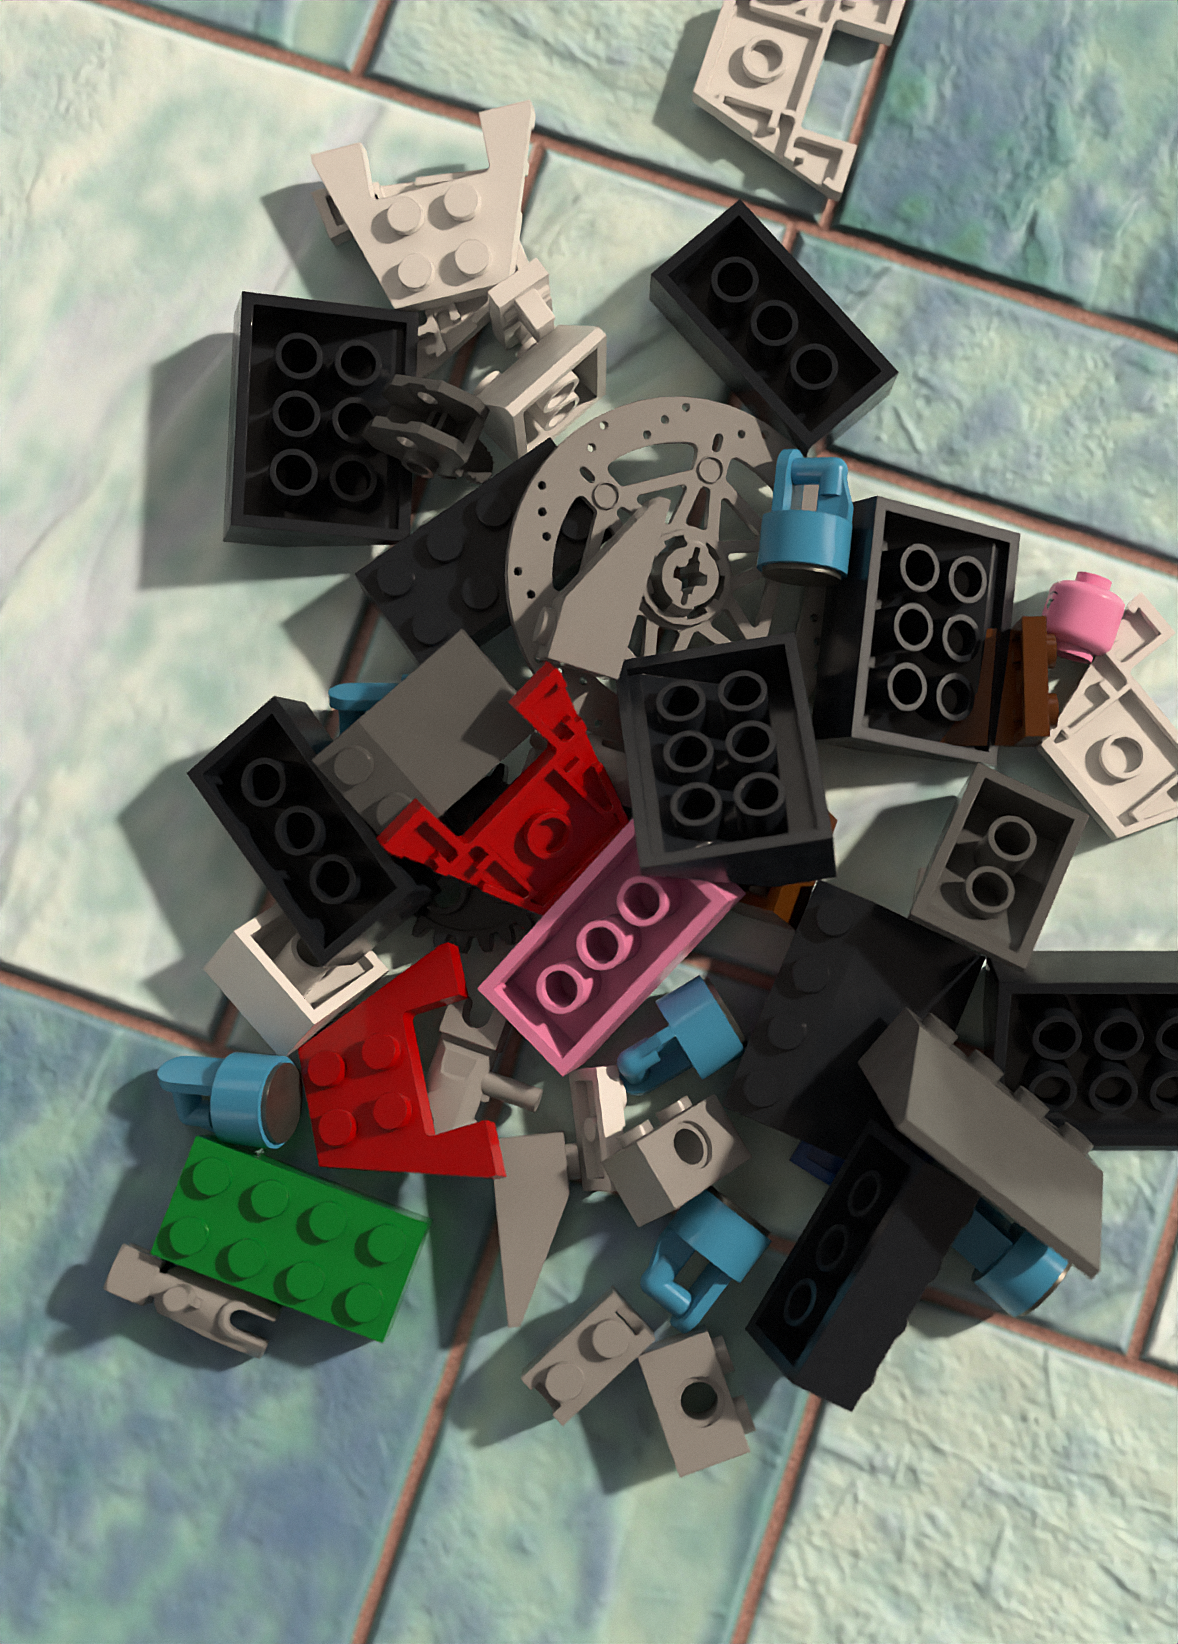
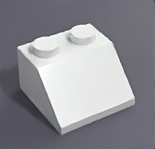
(281, 983)

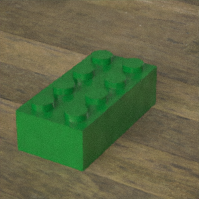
(292, 1237)

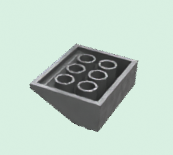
(990, 1135)

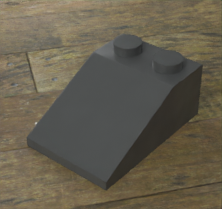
(427, 736)
(998, 867)

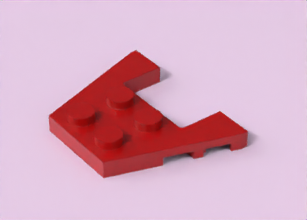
(542, 825)
(371, 1088)

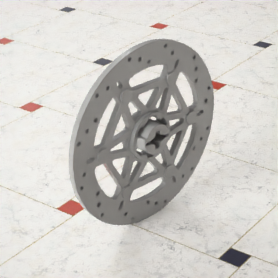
(695, 551)

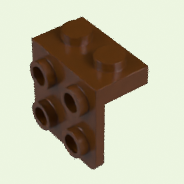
(1026, 704)

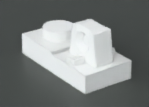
(522, 306)
(599, 1119)

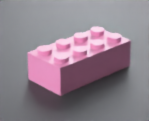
(602, 952)

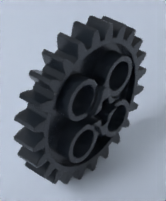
(475, 912)

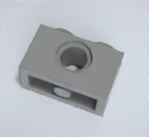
(676, 1159)
(694, 1437)

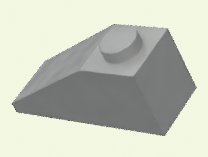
(598, 608)
(530, 1209)

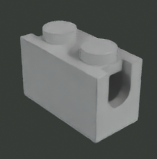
(588, 1355)

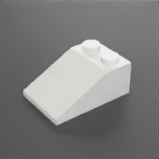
(544, 388)

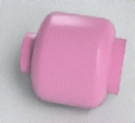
(1083, 616)

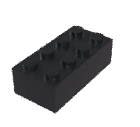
(771, 331)
(454, 565)
(306, 836)
(861, 1265)

